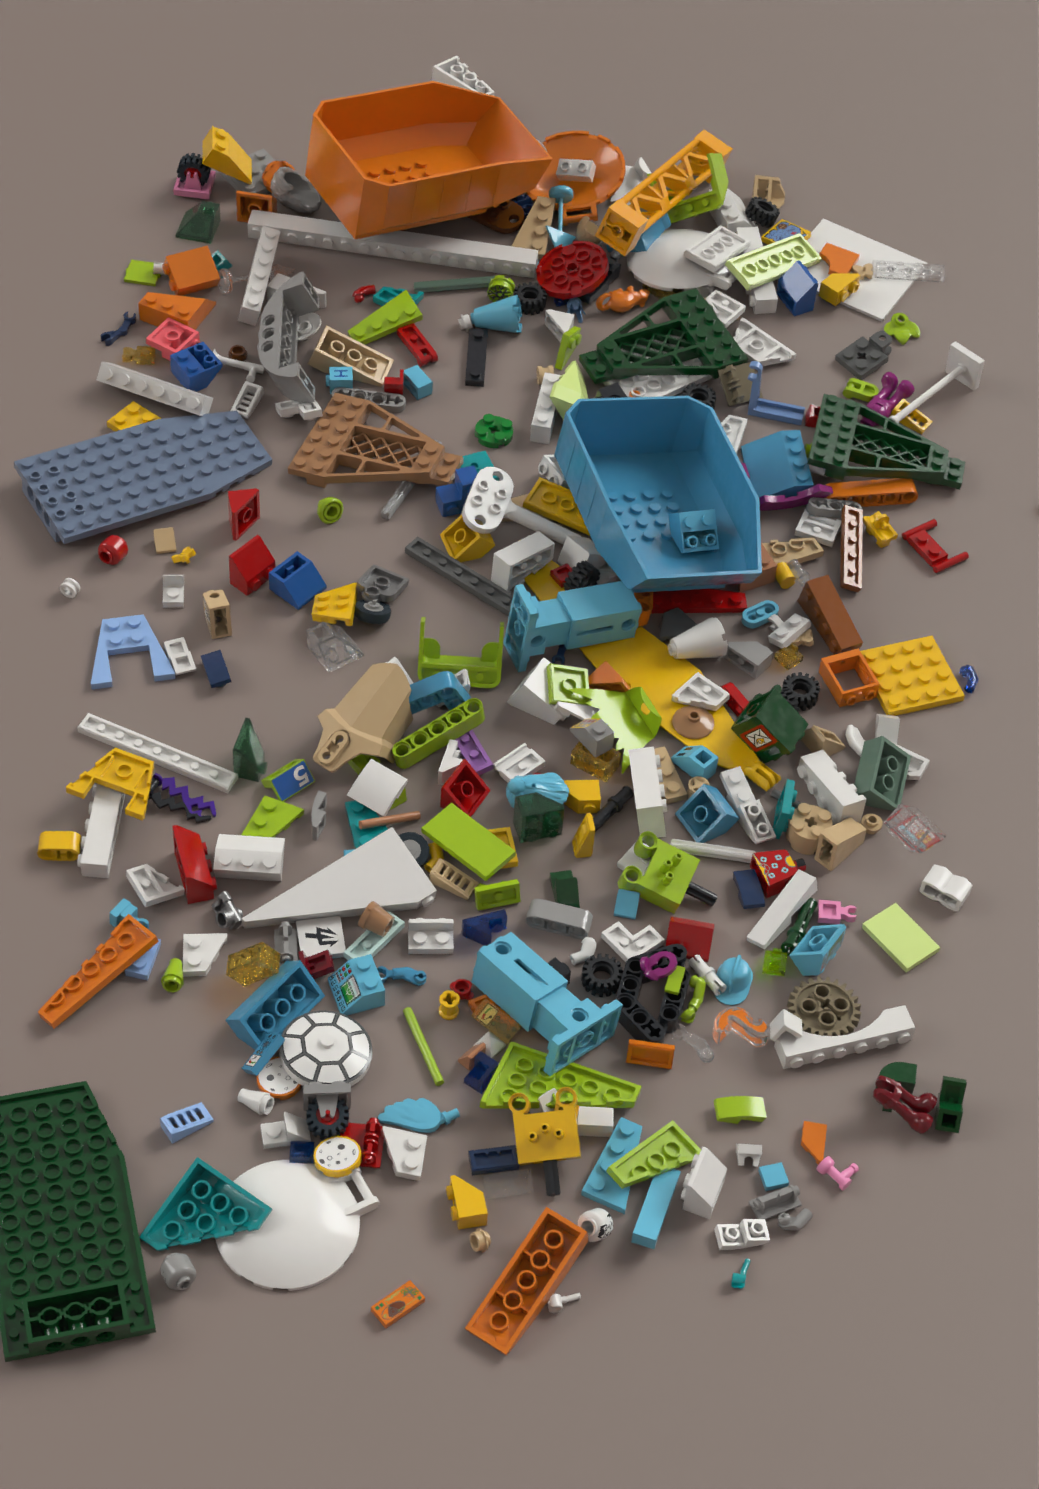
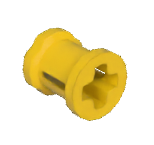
(449, 1005)

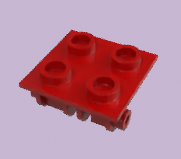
(369, 1139)

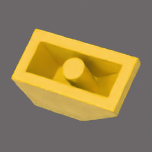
(583, 796)

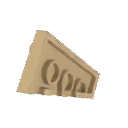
(533, 231)

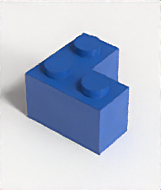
(452, 497)

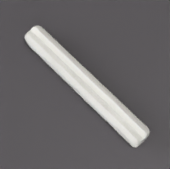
(713, 851)

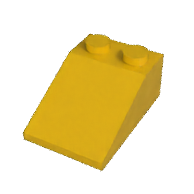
(226, 155)

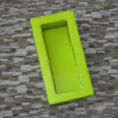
(675, 980)

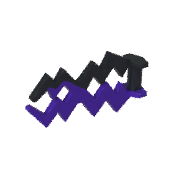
(186, 803)

